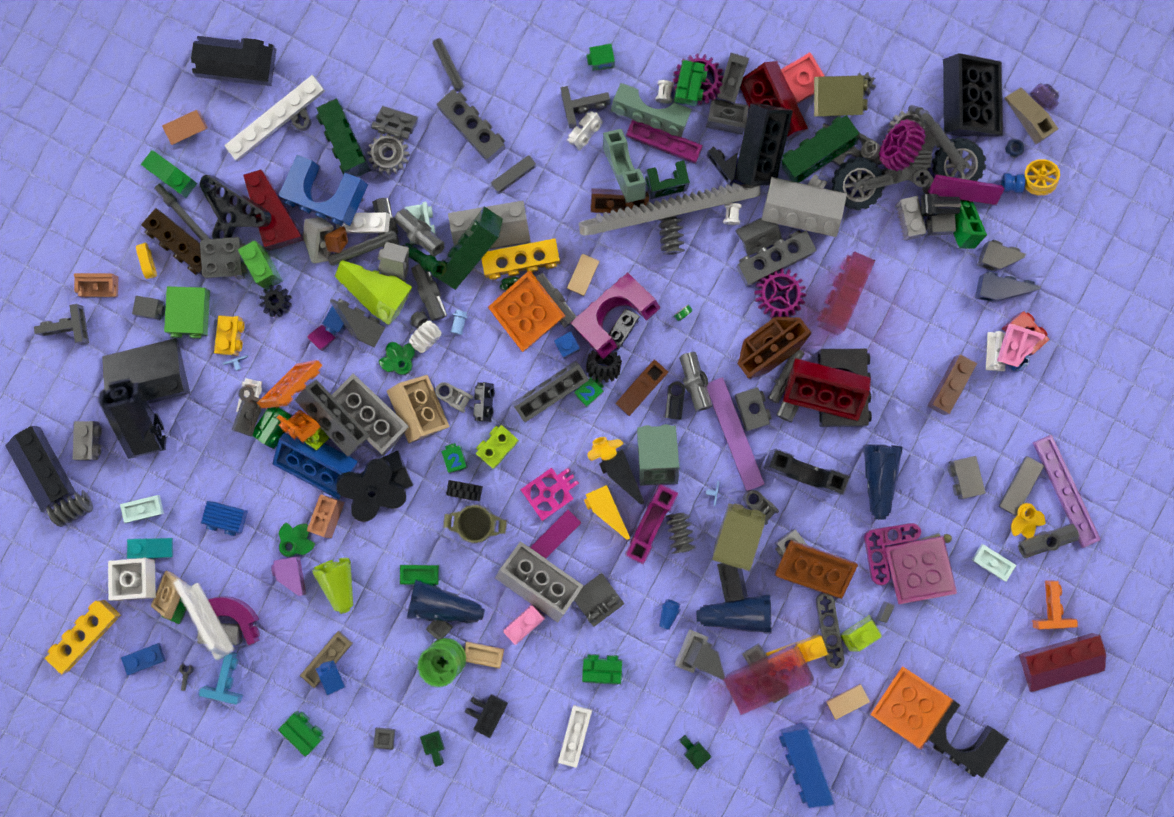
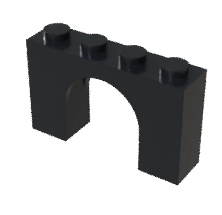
(851, 361)
(823, 479)
(977, 757)

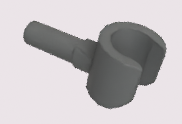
(185, 675)

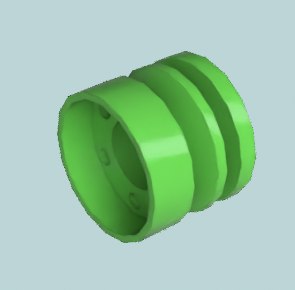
(435, 669)

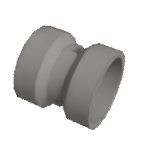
(871, 151)

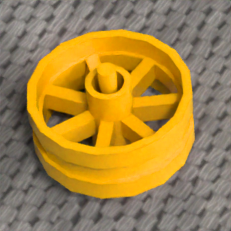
(1041, 176)

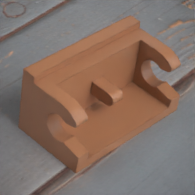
(184, 127)
(96, 284)
(325, 516)

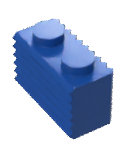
(224, 517)

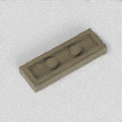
(332, 651)

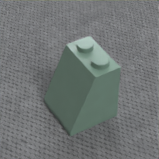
(658, 455)

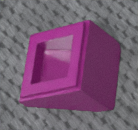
(321, 337)

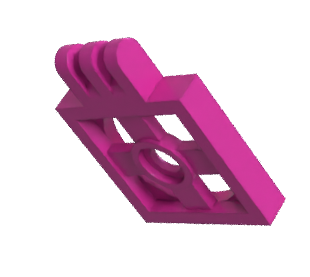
(562, 483)

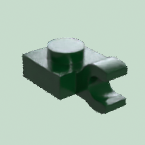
(433, 744)
(695, 752)

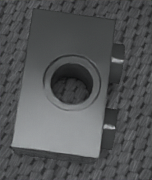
(750, 420)

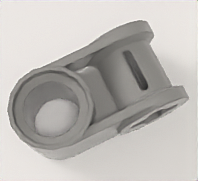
(454, 396)

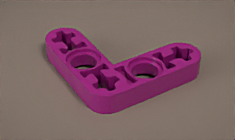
(882, 541)

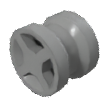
(817, 182)

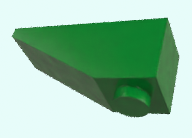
(169, 173)
(968, 226)

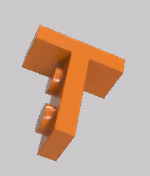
(1054, 609)

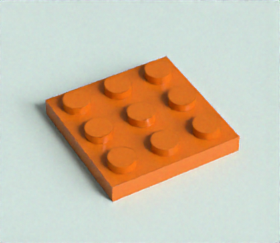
(526, 311)
(289, 384)
(911, 707)

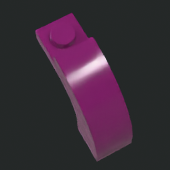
(240, 612)

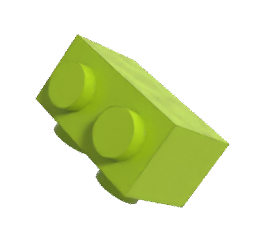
(497, 446)

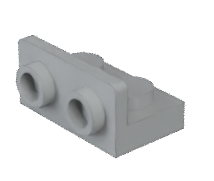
(86, 440)

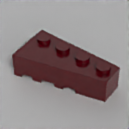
(282, 228)

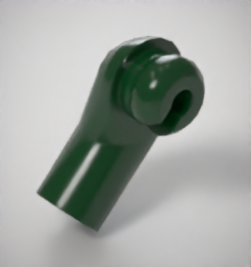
(507, 282)

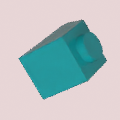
(149, 548)

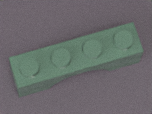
(670, 119)
(630, 180)

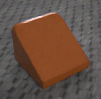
(336, 240)

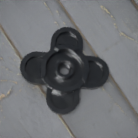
(371, 489)

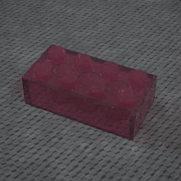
(846, 293)
(768, 679)

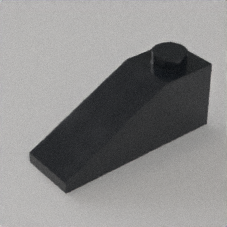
(621, 474)

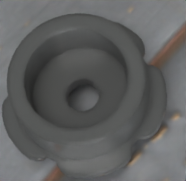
(418, 319)

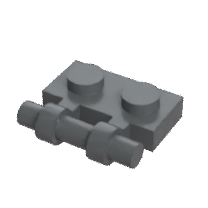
(395, 123)

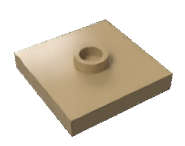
(166, 595)

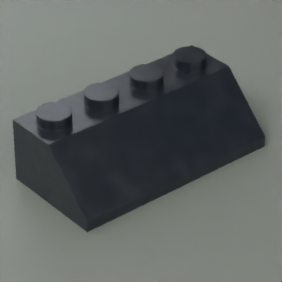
(763, 144)
(39, 467)

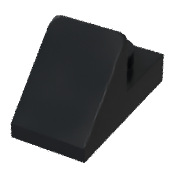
(725, 168)
(399, 471)

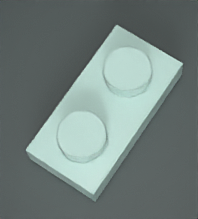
(141, 509)
(993, 562)

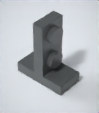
(733, 77)
(582, 105)
(76, 323)

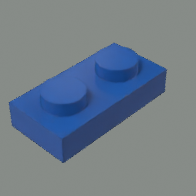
(143, 659)

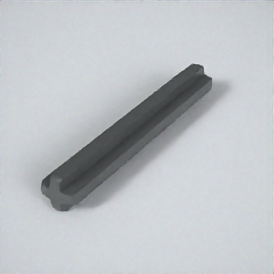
(362, 248)

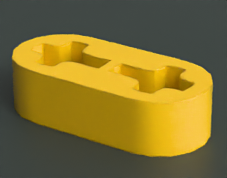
(146, 261)

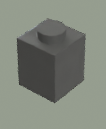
(148, 308)

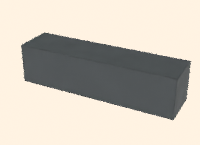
(513, 174)

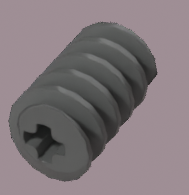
(671, 235)
(70, 510)
(680, 532)

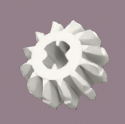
(425, 336)

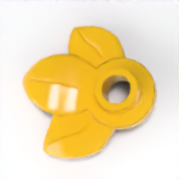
(604, 448)
(1027, 522)

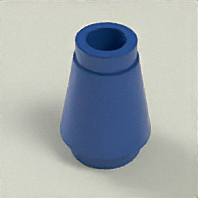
(669, 612)

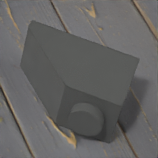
(705, 658)

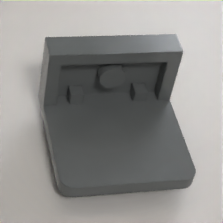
(222, 258)

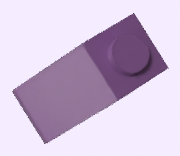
(290, 574)

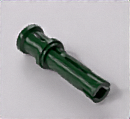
(428, 262)

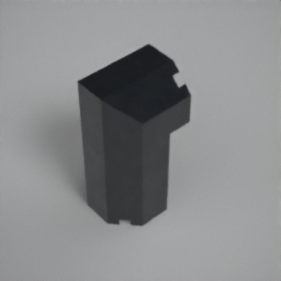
(234, 60)
(132, 419)

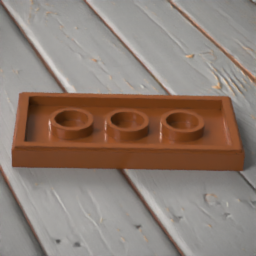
(816, 569)

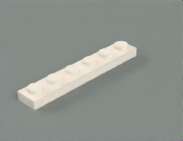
(274, 118)

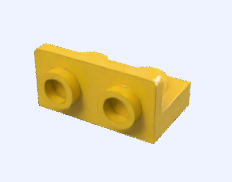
(229, 335)

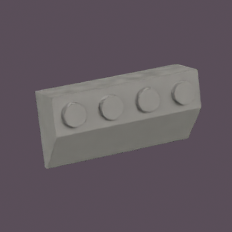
(804, 207)
(513, 228)
(371, 414)
(539, 581)

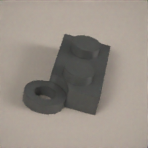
(247, 413)

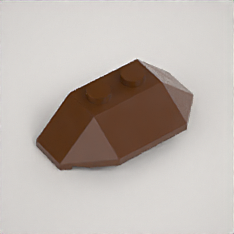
(772, 345)

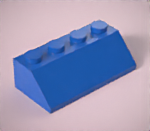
(315, 467)
(806, 766)

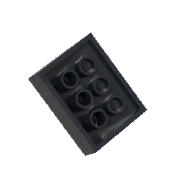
(972, 96)
(154, 367)

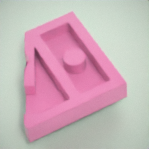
(1017, 344)

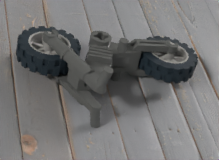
(878, 178)

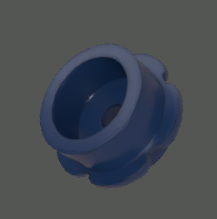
(1014, 143)

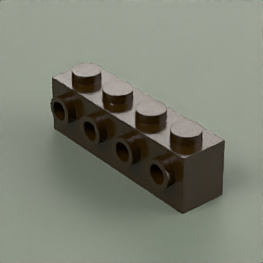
(174, 238)

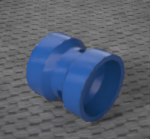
(1013, 183)

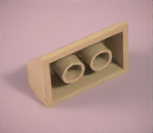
(418, 407)

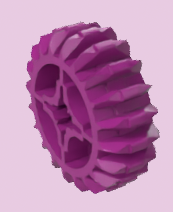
(712, 89)
(902, 145)
(784, 301)

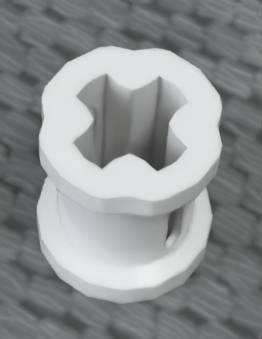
(664, 92)
(732, 214)

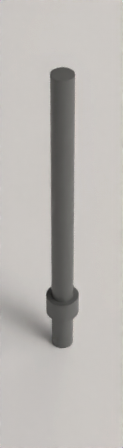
(171, 202)

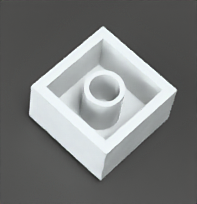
(131, 579)

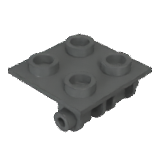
(598, 600)

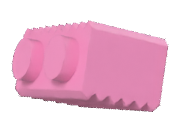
(524, 624)

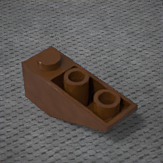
(642, 387)

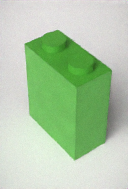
(260, 265)
(187, 311)

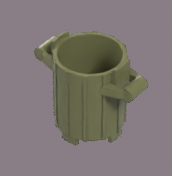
(474, 523)

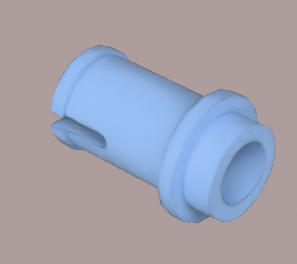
(459, 321)

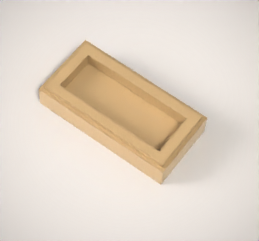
(583, 275)
(483, 654)
(847, 701)

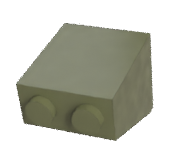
(840, 95)
(739, 536)

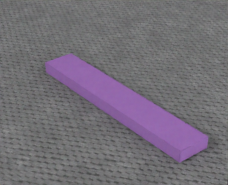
(734, 434)
(1066, 490)

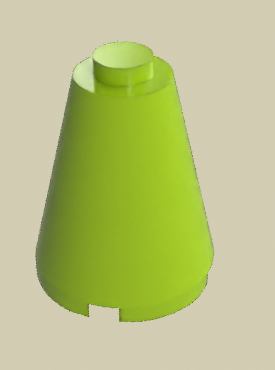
(336, 583)

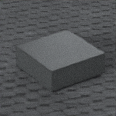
(885, 612)
(439, 629)
(384, 738)

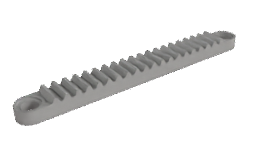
(668, 208)

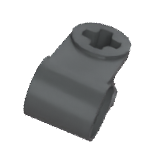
(762, 504)

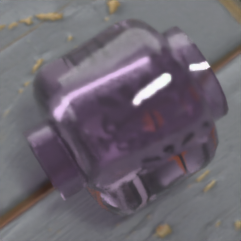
(1045, 96)

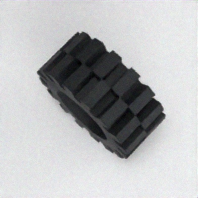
(603, 372)
(464, 490)

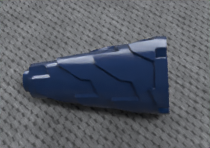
(881, 474)
(433, 603)
(748, 614)

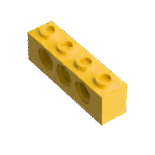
(547, 247)
(106, 618)

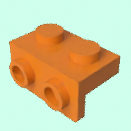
(299, 425)

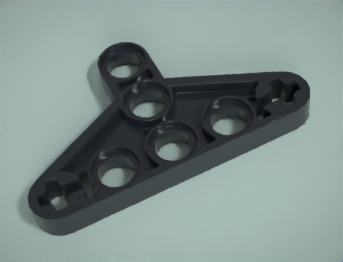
(224, 205)

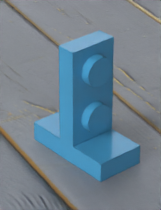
(224, 683)

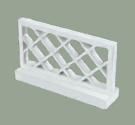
(205, 619)

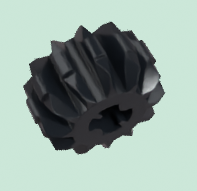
(272, 294)

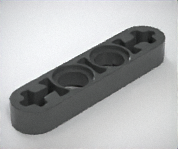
(831, 630)

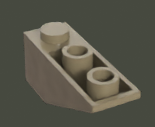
(1031, 115)

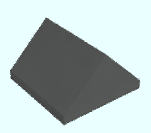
(727, 116)

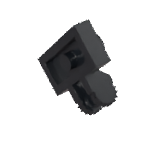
(490, 715)

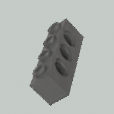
(487, 150)
(804, 249)
(550, 391)
(332, 417)

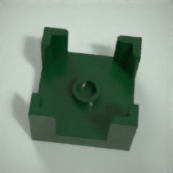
(668, 186)

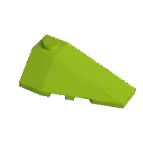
(378, 293)

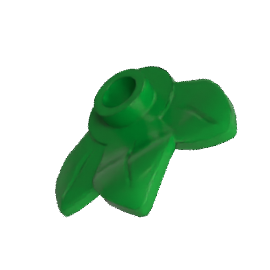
(396, 356)
(297, 538)

